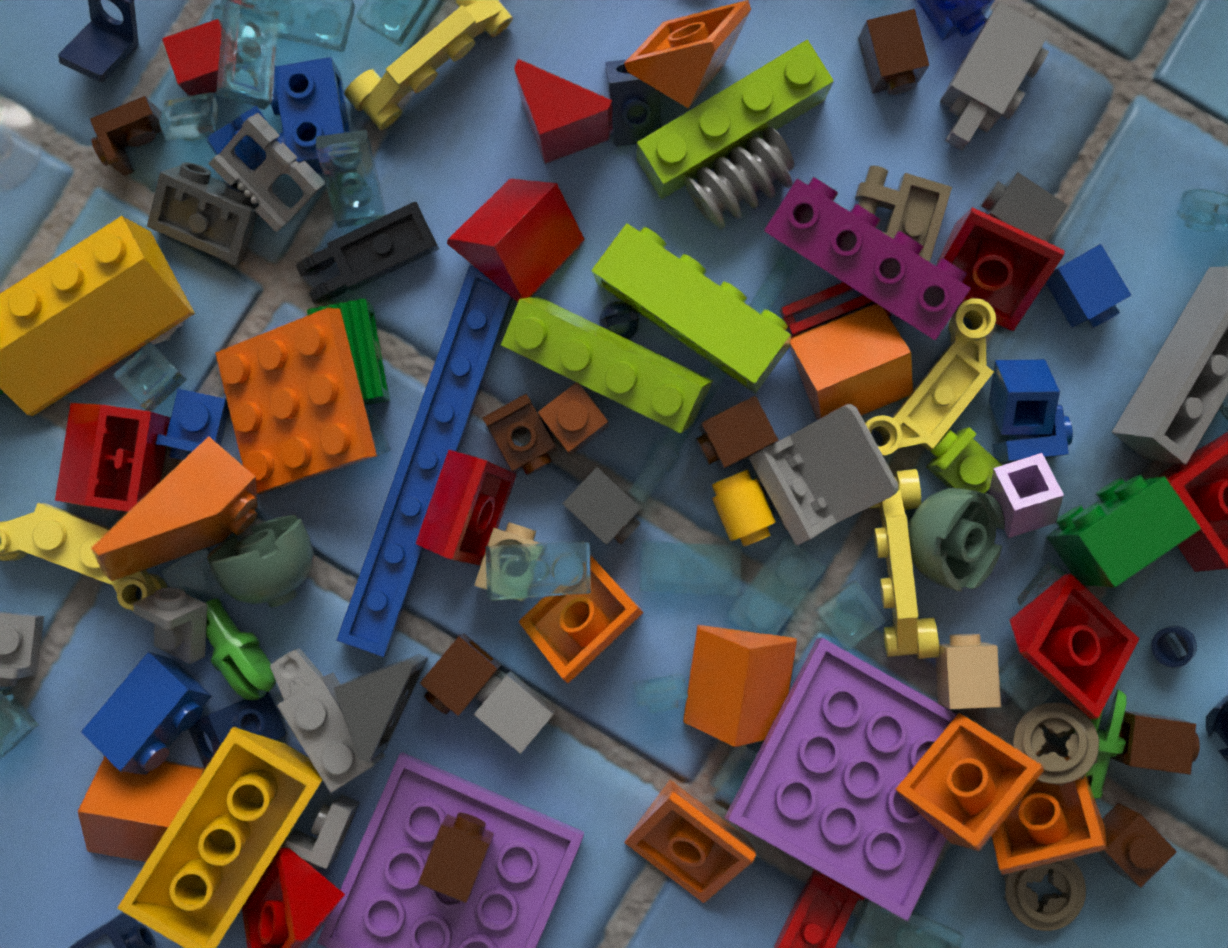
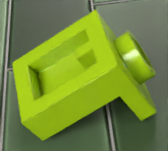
(962, 461)

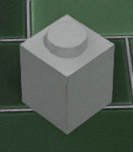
(513, 710)

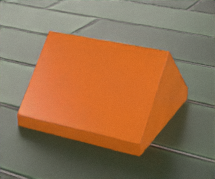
(688, 51)
(853, 362)
(580, 626)
(737, 683)
(968, 782)
(131, 811)
(1049, 827)
(690, 843)

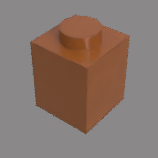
(573, 418)

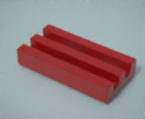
(794, 328)

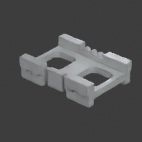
(259, 182)

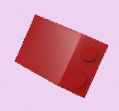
(1204, 491)

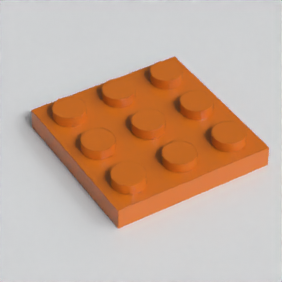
(296, 401)

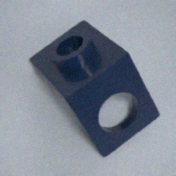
(103, 41)
(634, 105)
(249, 715)
(123, 932)

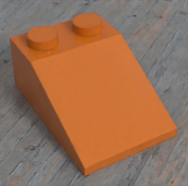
(183, 514)

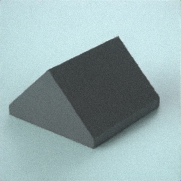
(376, 702)

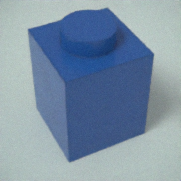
(1088, 288)
(1023, 397)

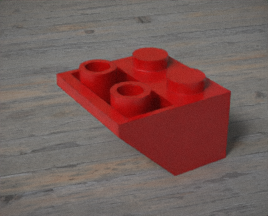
(110, 456)

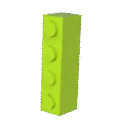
(728, 119)
(693, 307)
(606, 363)

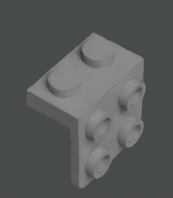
(824, 473)

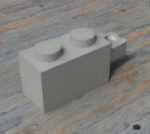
(993, 71)
(317, 719)

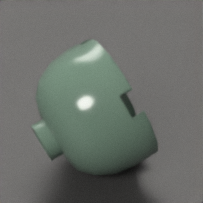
(955, 537)
(266, 563)

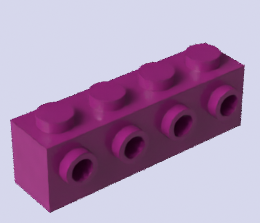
(868, 259)

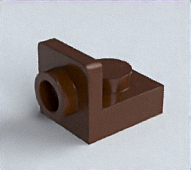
(125, 126)

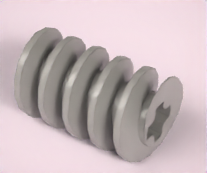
(742, 177)

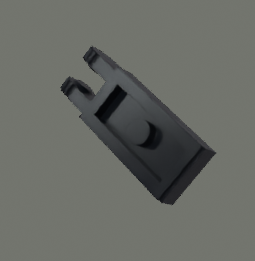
(370, 252)

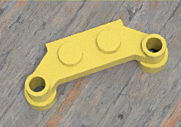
(417, 66)
(945, 387)
(68, 543)
(898, 591)

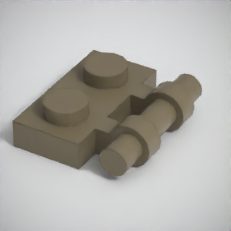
(915, 207)

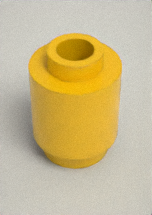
(743, 508)

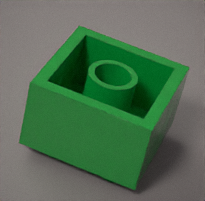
(1122, 530)

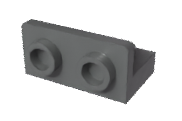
(203, 212)

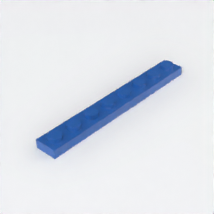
(436, 429)

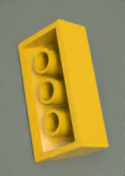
(85, 314)
(222, 839)

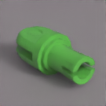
(237, 654)
(1109, 744)

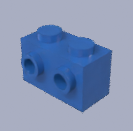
(310, 105)
(146, 714)

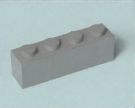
(1184, 380)

